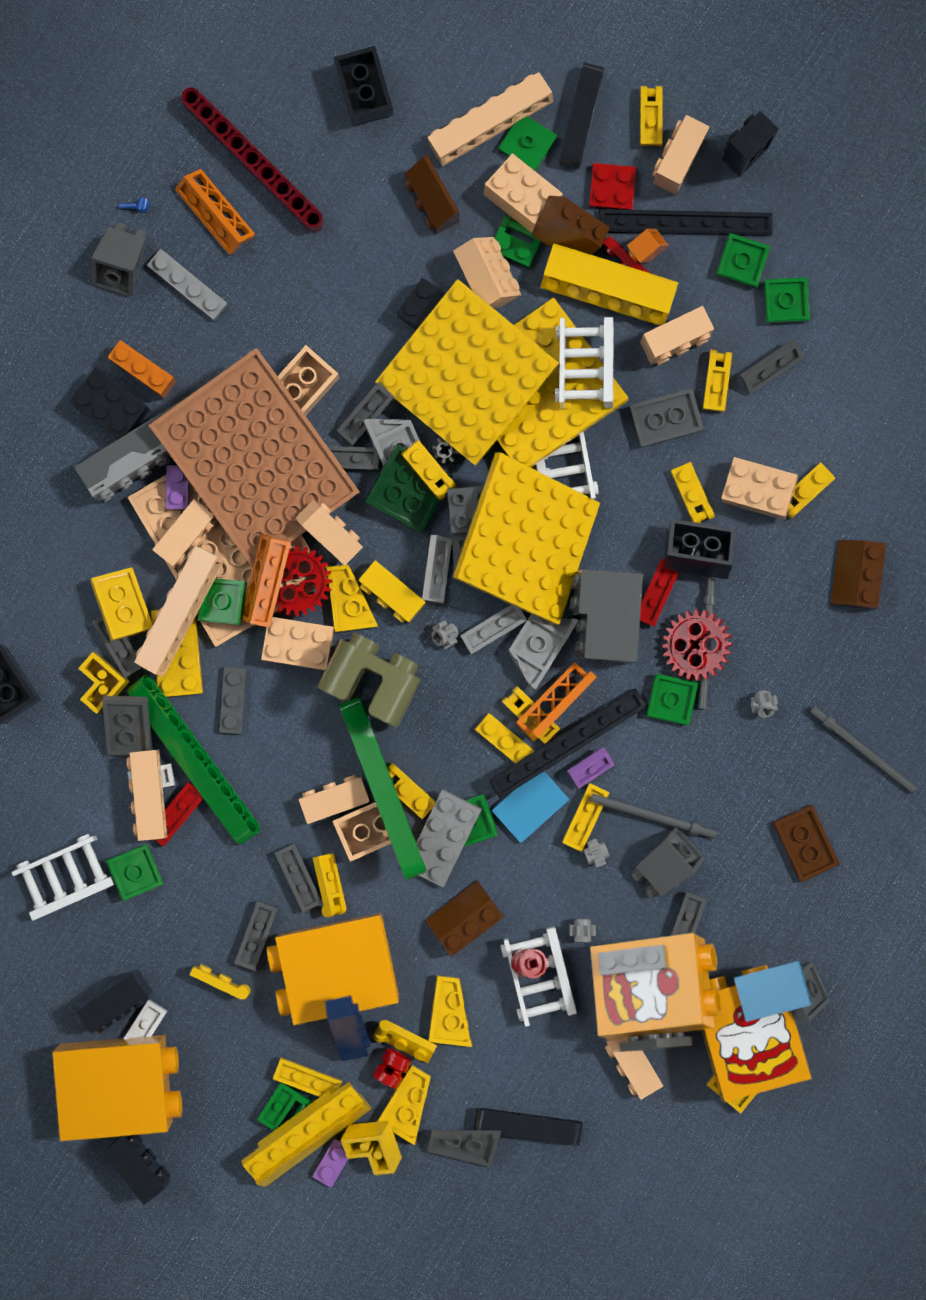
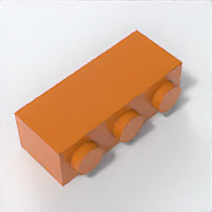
(142, 369)

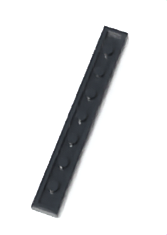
(688, 222)
(567, 743)

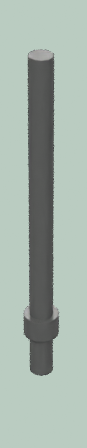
(709, 602)
(830, 723)
(693, 828)

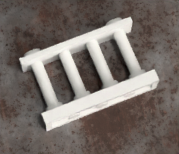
(604, 373)
(591, 487)
(61, 898)
(559, 982)

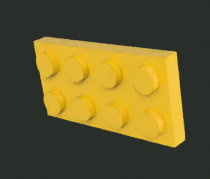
(185, 669)

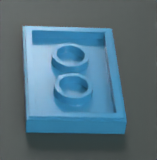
(530, 806)
(772, 991)

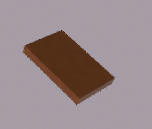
(806, 843)

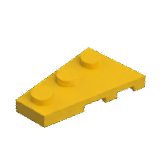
(347, 601)
(448, 1014)
(407, 1104)

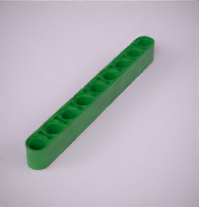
(196, 762)
(383, 788)

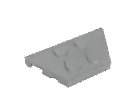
(387, 433)
(538, 647)

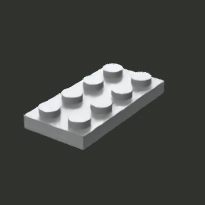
(446, 835)

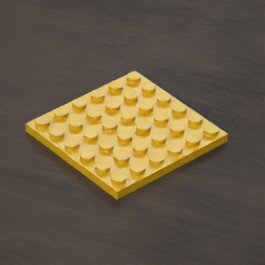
(467, 372)
(541, 423)
(526, 539)

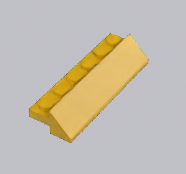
(609, 284)
(305, 1133)

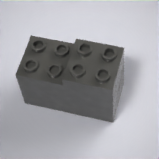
(462, 510)
(608, 613)

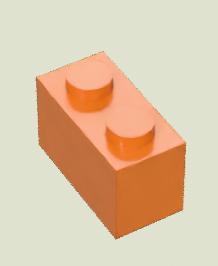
(647, 246)

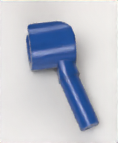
(142, 205)

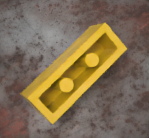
(391, 592)

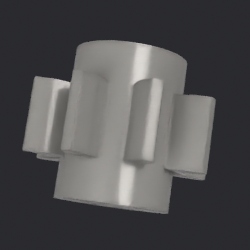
(439, 448)
(444, 634)
(764, 704)
(596, 853)
(582, 930)

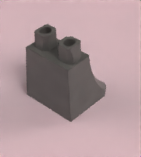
(118, 260)
(668, 863)

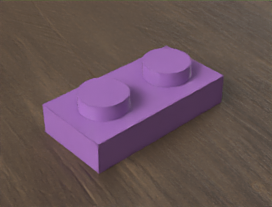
(176, 489)
(591, 767)
(331, 1164)

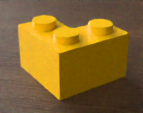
(106, 681)
(375, 1142)

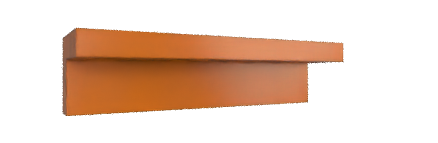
(211, 212)
(265, 580)
(561, 707)

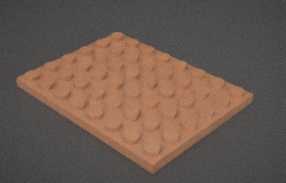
(252, 454)

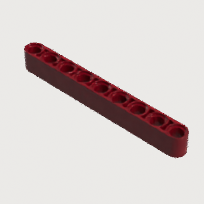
(245, 152)

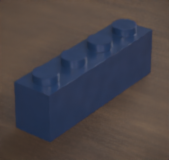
(347, 1028)

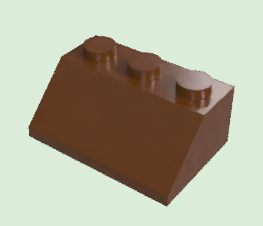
(431, 196)
(569, 226)
(858, 574)
(464, 918)

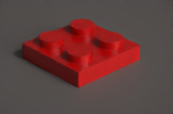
(612, 186)

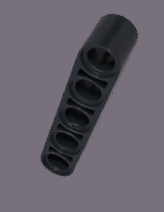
(581, 115)
(529, 1126)

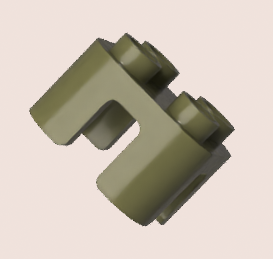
(356, 658)

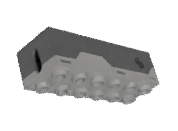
(124, 461)

